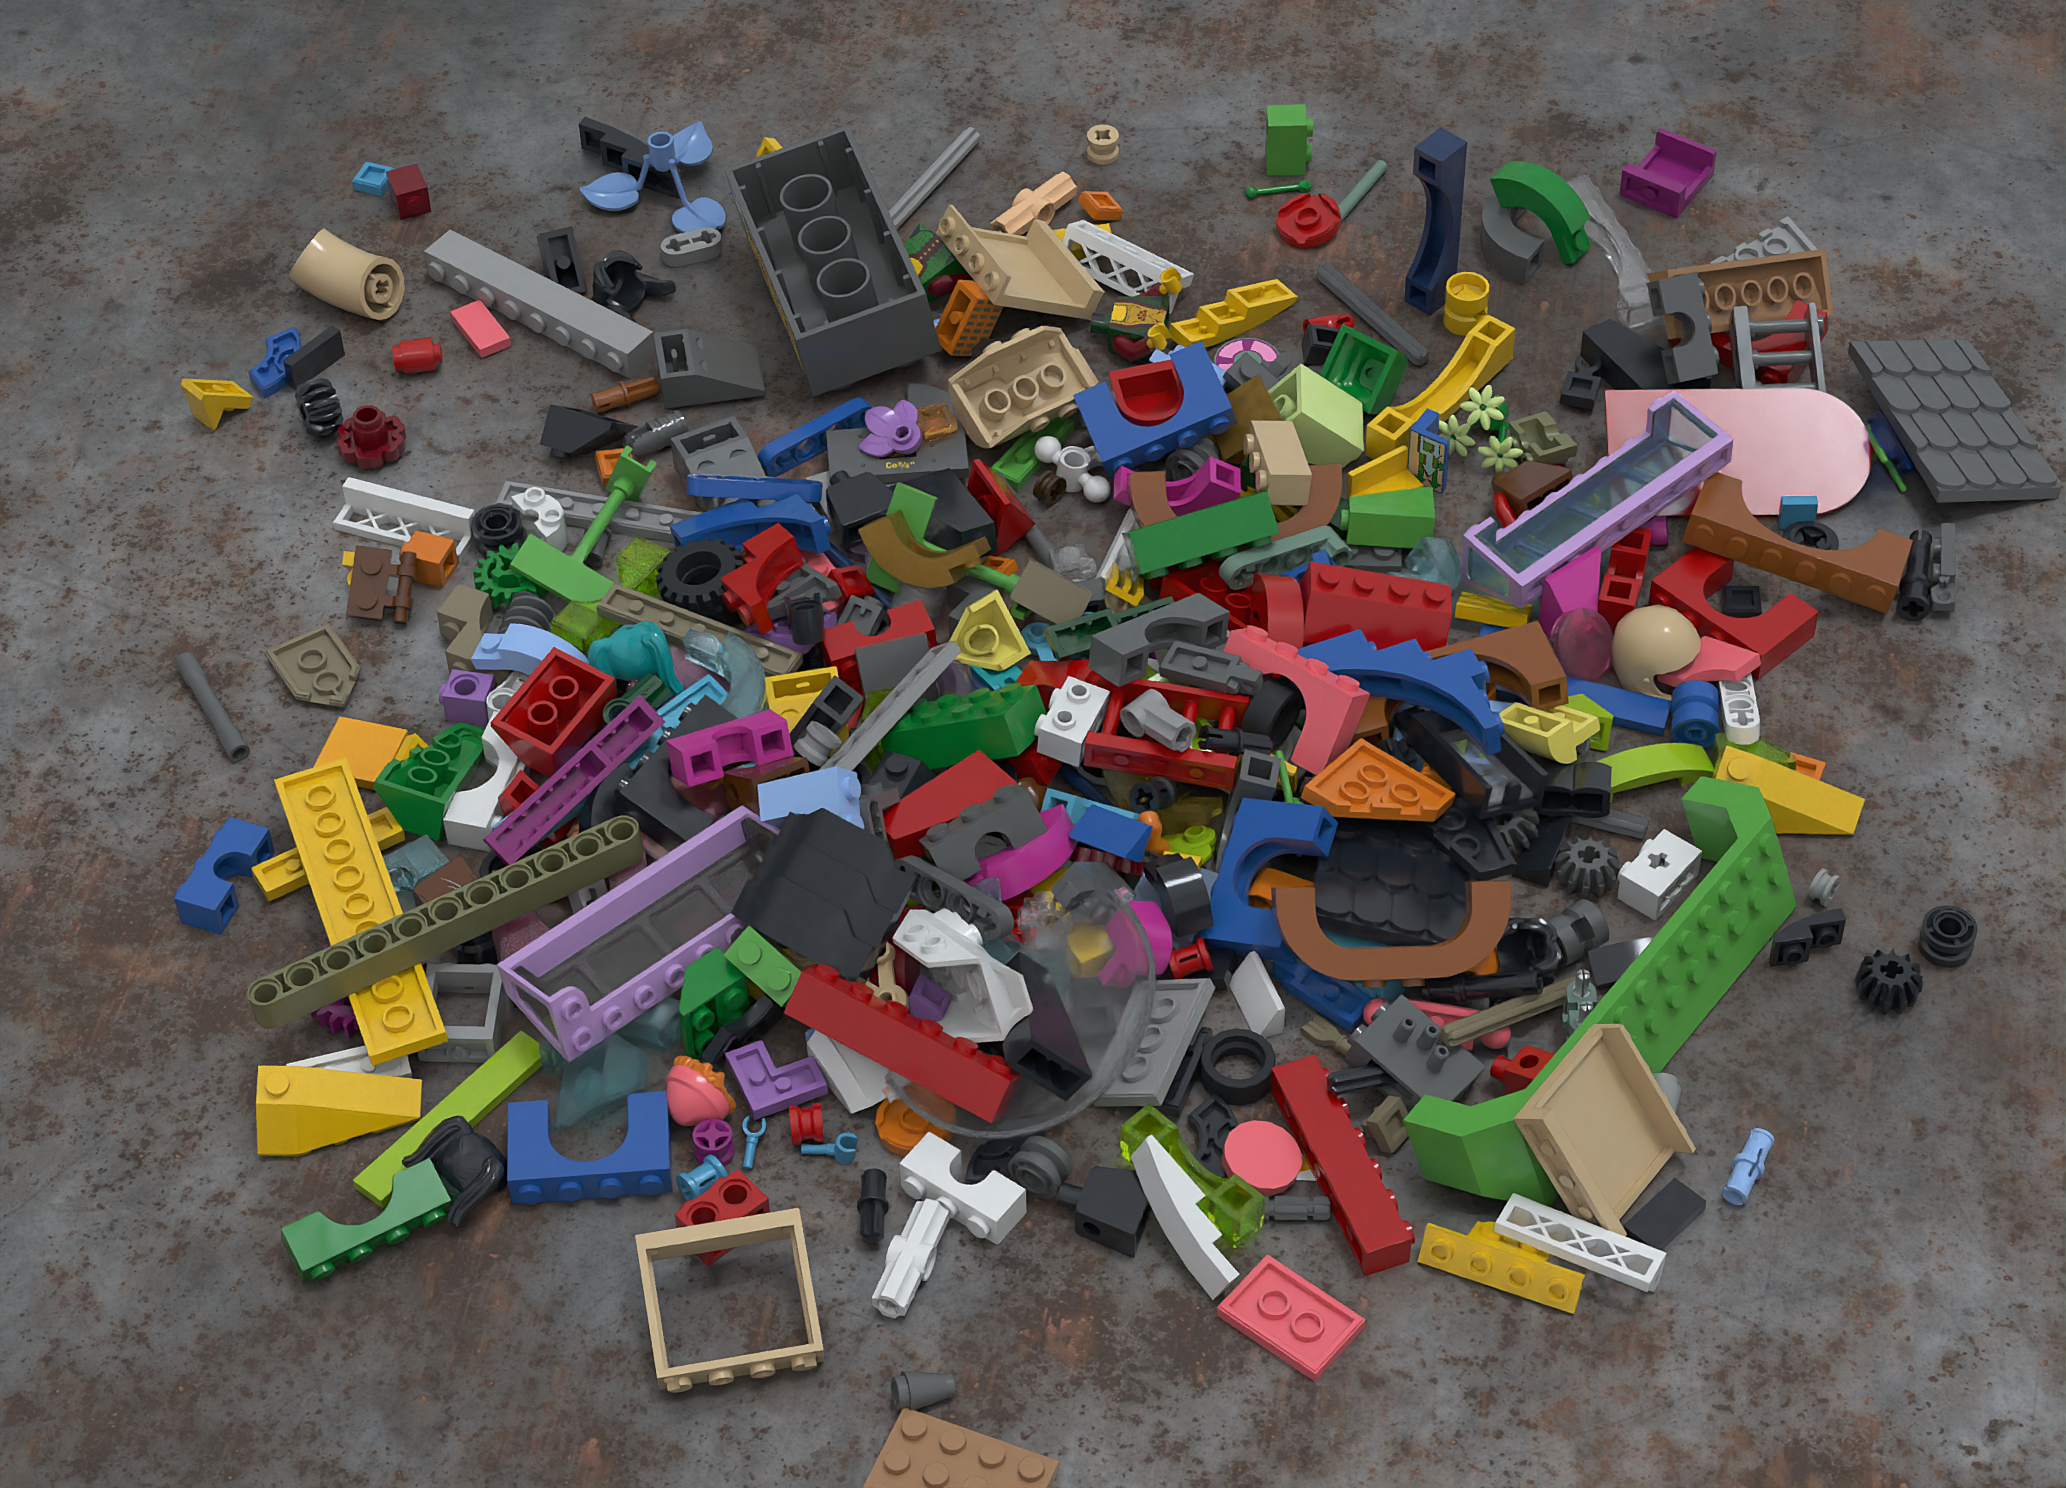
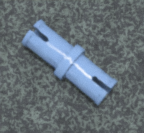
(1748, 1166)

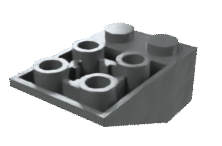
(705, 368)
(716, 450)

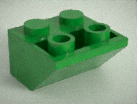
(710, 997)

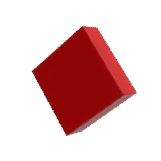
(851, 582)

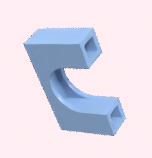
(805, 793)

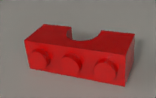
(1625, 576)
(841, 639)

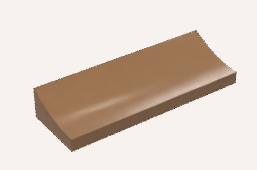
(1763, 284)

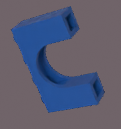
(1202, 413)
(1258, 834)
(636, 1168)

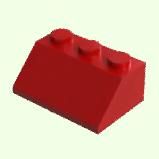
(554, 711)

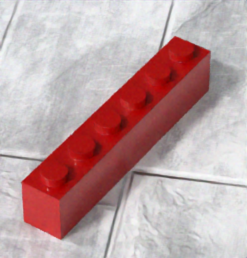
(903, 1042)
(1342, 1166)

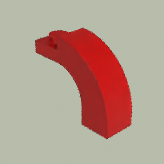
(1279, 608)

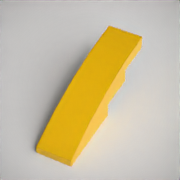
(1238, 313)

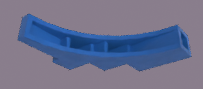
(1404, 672)

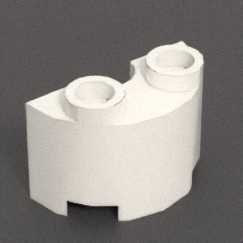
(541, 517)

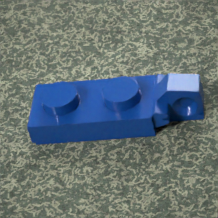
(1327, 995)

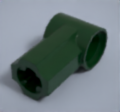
(649, 687)

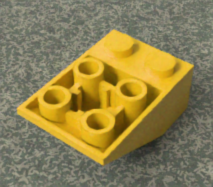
(795, 692)

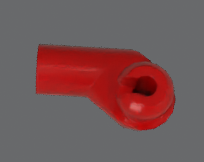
(1332, 320)

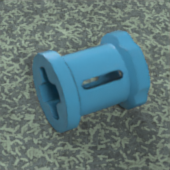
(700, 1178)

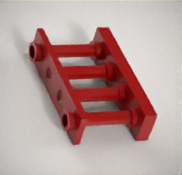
(1155, 759)

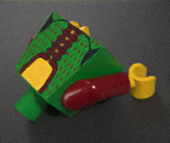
(933, 263)

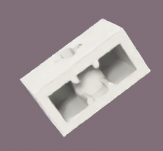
(1658, 874)

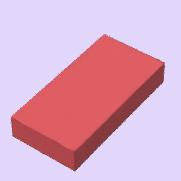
(480, 328)

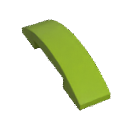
(1656, 764)

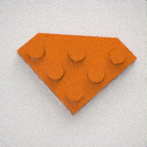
(1376, 786)

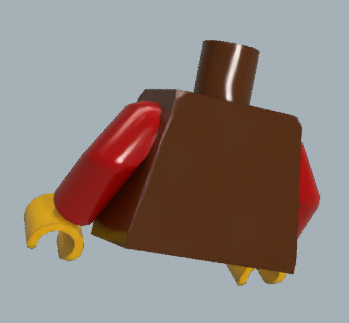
(1525, 488)

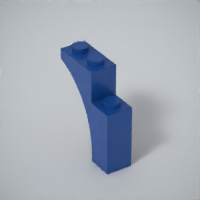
(743, 520)

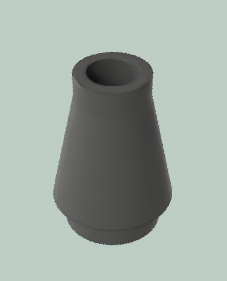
(920, 1389)

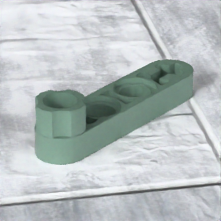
(1239, 568)

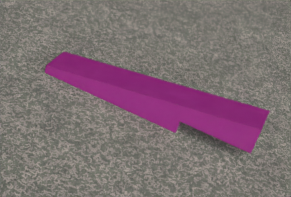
(574, 781)

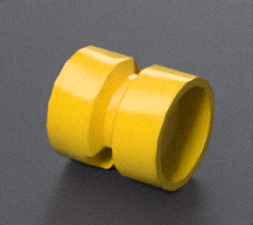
(1465, 302)

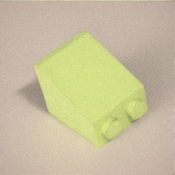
(1323, 416)

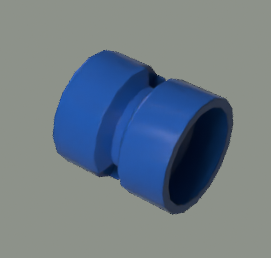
(1695, 713)

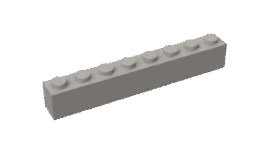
(540, 304)

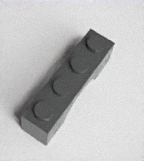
(1123, 650)

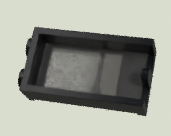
(1488, 783)

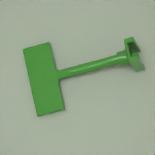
(917, 511)
(566, 574)

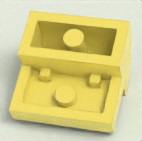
(1549, 732)

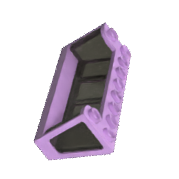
(638, 937)

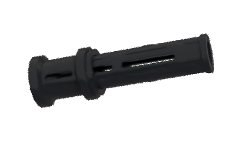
(1915, 584)
(1169, 790)
(1466, 987)

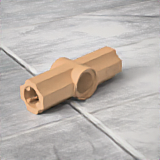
(1035, 205)

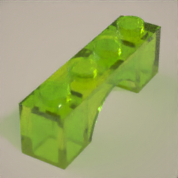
(636, 570)
(1229, 1202)

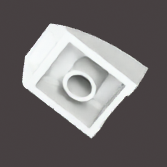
(848, 1074)

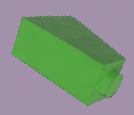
(1389, 518)

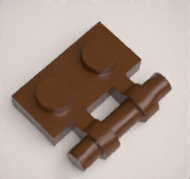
(370, 583)

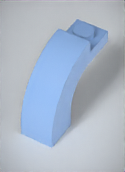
(519, 649)

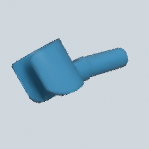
(751, 1142)
(838, 1150)

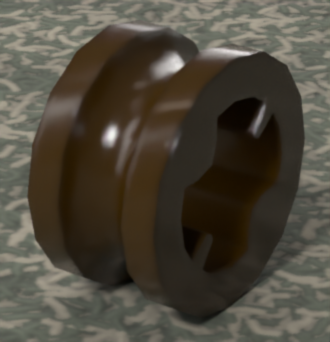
(1049, 488)

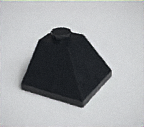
(580, 431)

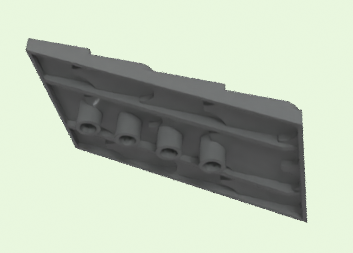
(1954, 420)

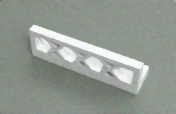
(1124, 253)
(405, 509)
(1581, 1243)

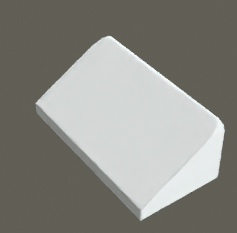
(1258, 997)

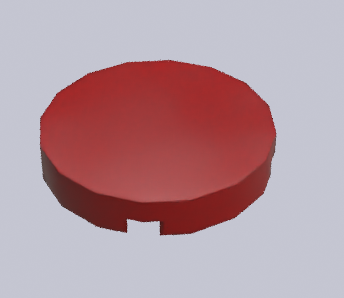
(1308, 220)

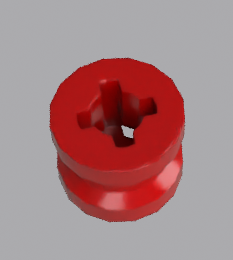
(806, 1124)

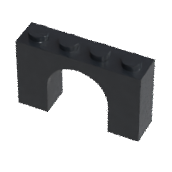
(651, 796)

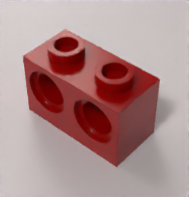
(720, 1205)

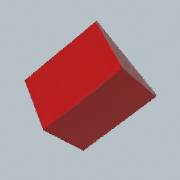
(1000, 504)

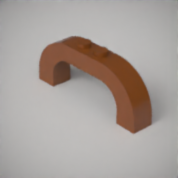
(1150, 502)
(1481, 930)

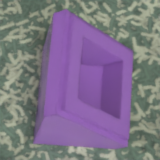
(928, 999)

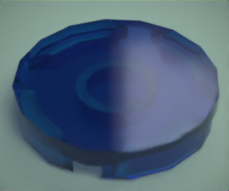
(1889, 441)

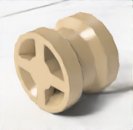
(1102, 144)

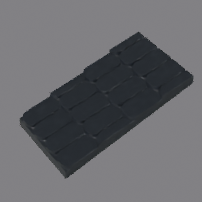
(1389, 884)

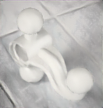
(1073, 466)

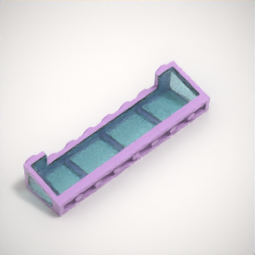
(1597, 506)

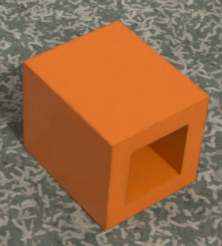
(434, 558)

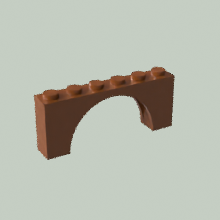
(1858, 574)
(1515, 660)

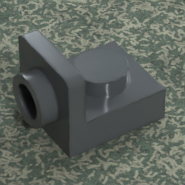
(865, 614)

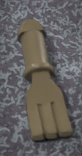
(1325, 1035)

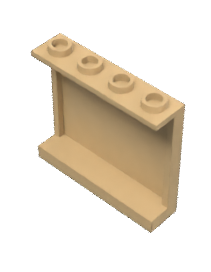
(1022, 271)
(1602, 1126)

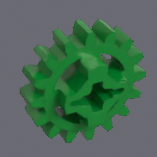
(504, 580)

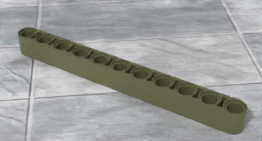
(445, 922)

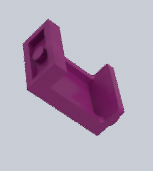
(1669, 174)

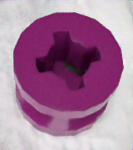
(710, 1133)

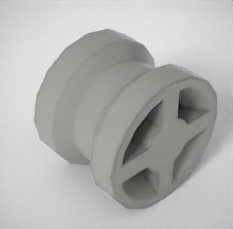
(817, 743)

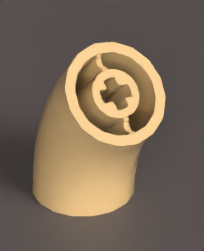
(349, 277)

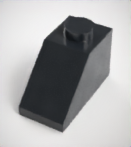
(562, 259)

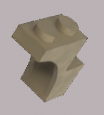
(464, 621)

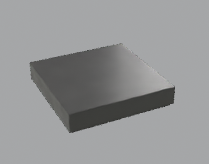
(889, 661)

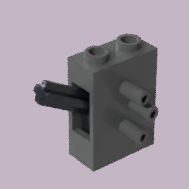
(1405, 1058)

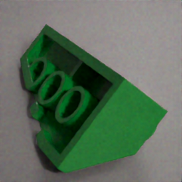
(426, 782)

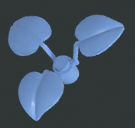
(687, 147)

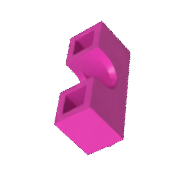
(753, 738)

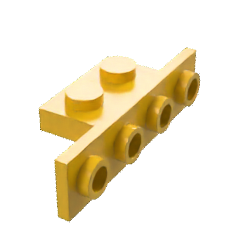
(1501, 1264)

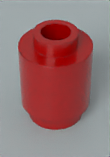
(417, 355)

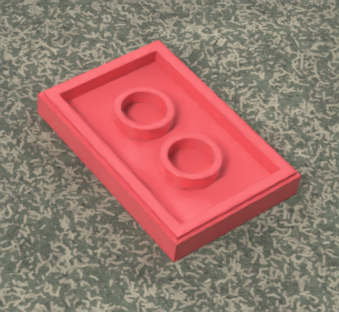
(1291, 1317)

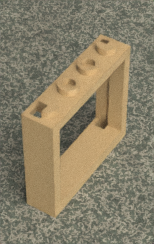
(721, 1236)

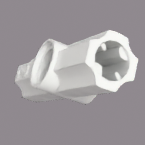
(910, 1258)

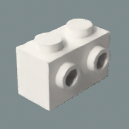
(1072, 713)

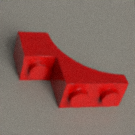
(768, 562)

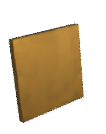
(1248, 403)

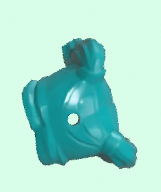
(635, 652)

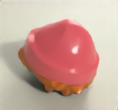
(696, 1092)

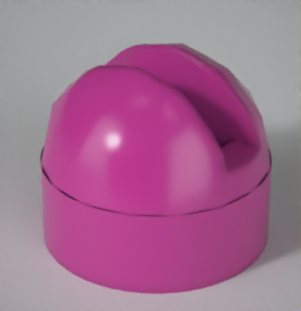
(1659, 530)

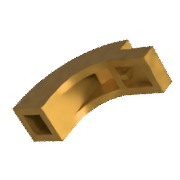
(913, 563)

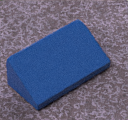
(1112, 833)

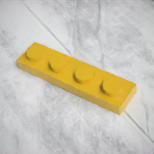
(286, 871)

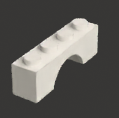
(478, 810)

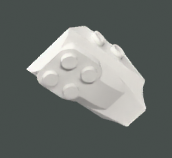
(985, 992)

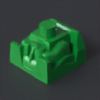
(1364, 369)

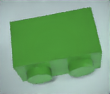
(1287, 140)
(765, 964)

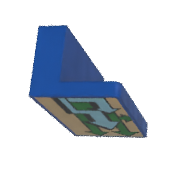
(1428, 452)

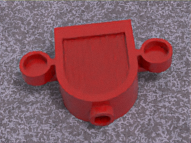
(1147, 393)

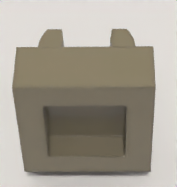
(1387, 1124)

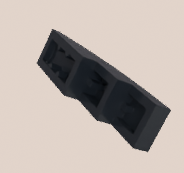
(625, 154)

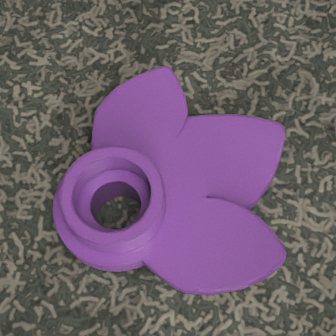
(888, 427)

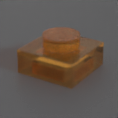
(936, 421)

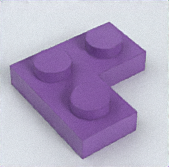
(773, 1088)

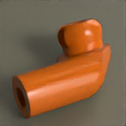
(1155, 844)

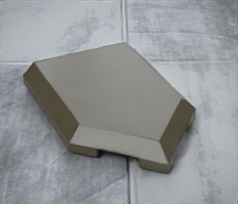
(316, 666)

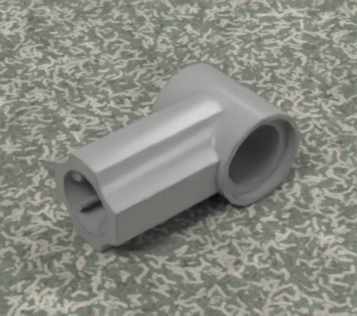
(1153, 716)

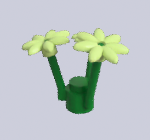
(1491, 415)

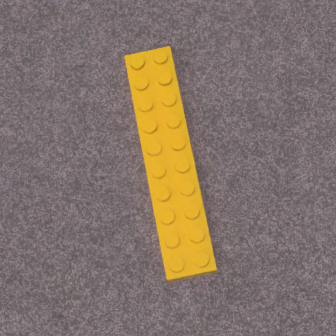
(353, 896)

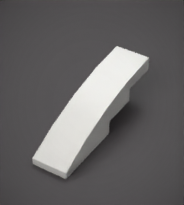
(1175, 1203)

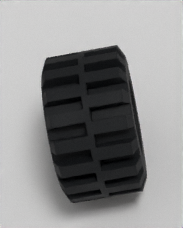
(693, 578)

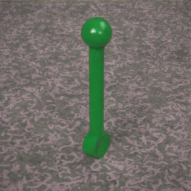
(1304, 187)

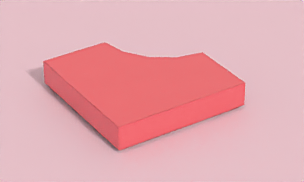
(1715, 663)

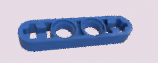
(783, 452)
(752, 487)

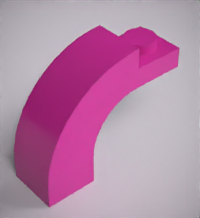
(1209, 486)
(1032, 862)

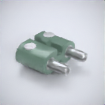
(1579, 1002)

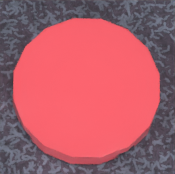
(1262, 1156)

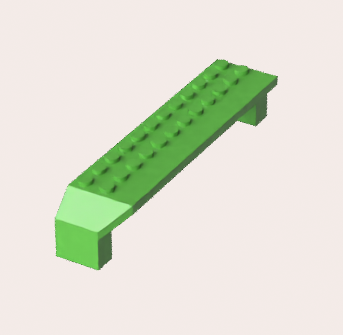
(1655, 999)

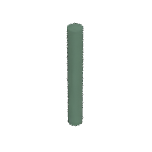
(1362, 188)

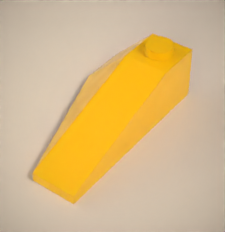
(1793, 799)
(320, 1107)

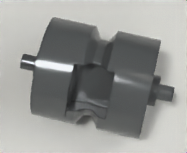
(1579, 930)

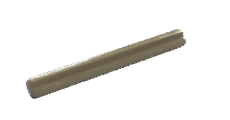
(1504, 1014)

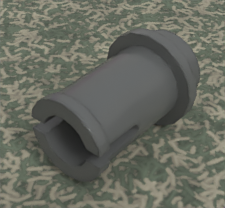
(596, 555)

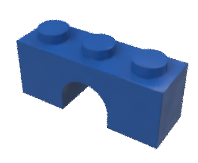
(207, 896)

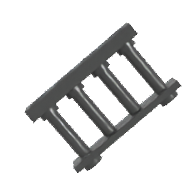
(1747, 360)

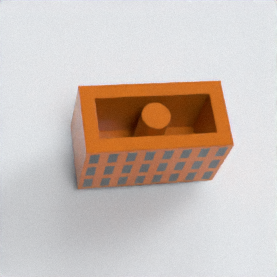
(966, 319)

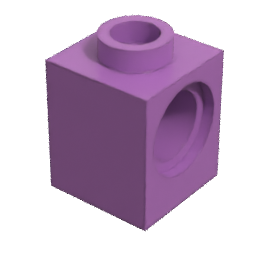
(466, 696)

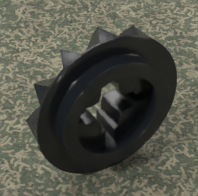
(1812, 533)

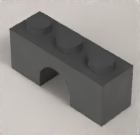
(1694, 354)
(1009, 812)

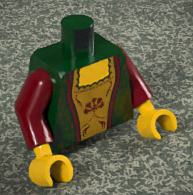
(1139, 321)

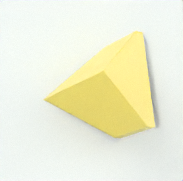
(989, 635)

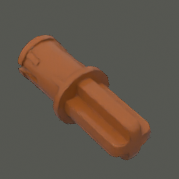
(624, 394)

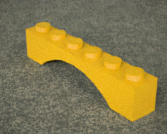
(1478, 360)

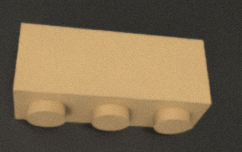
(1278, 462)

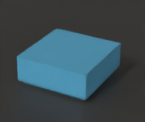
(372, 179)
(1796, 509)

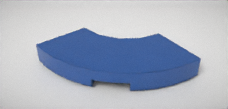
(270, 374)

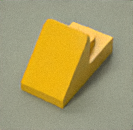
(211, 397)

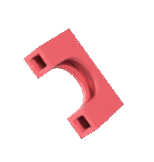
(1331, 701)

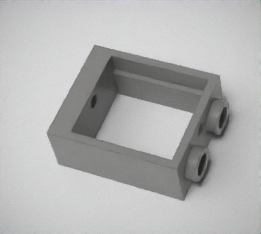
(476, 1042)

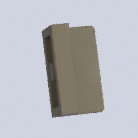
(1050, 593)

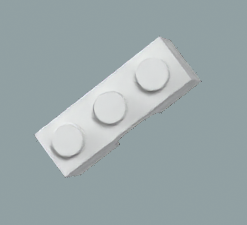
(986, 1208)

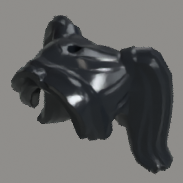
(621, 286)
(1528, 946)
(466, 1161)

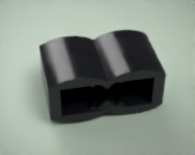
(1576, 789)

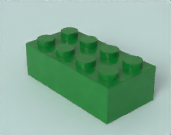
(1201, 533)
(955, 726)

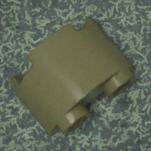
(1541, 440)

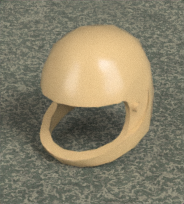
(1652, 643)

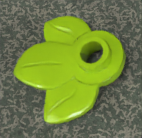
(1195, 841)

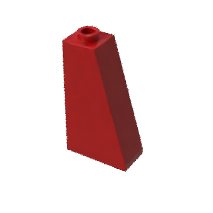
(941, 802)

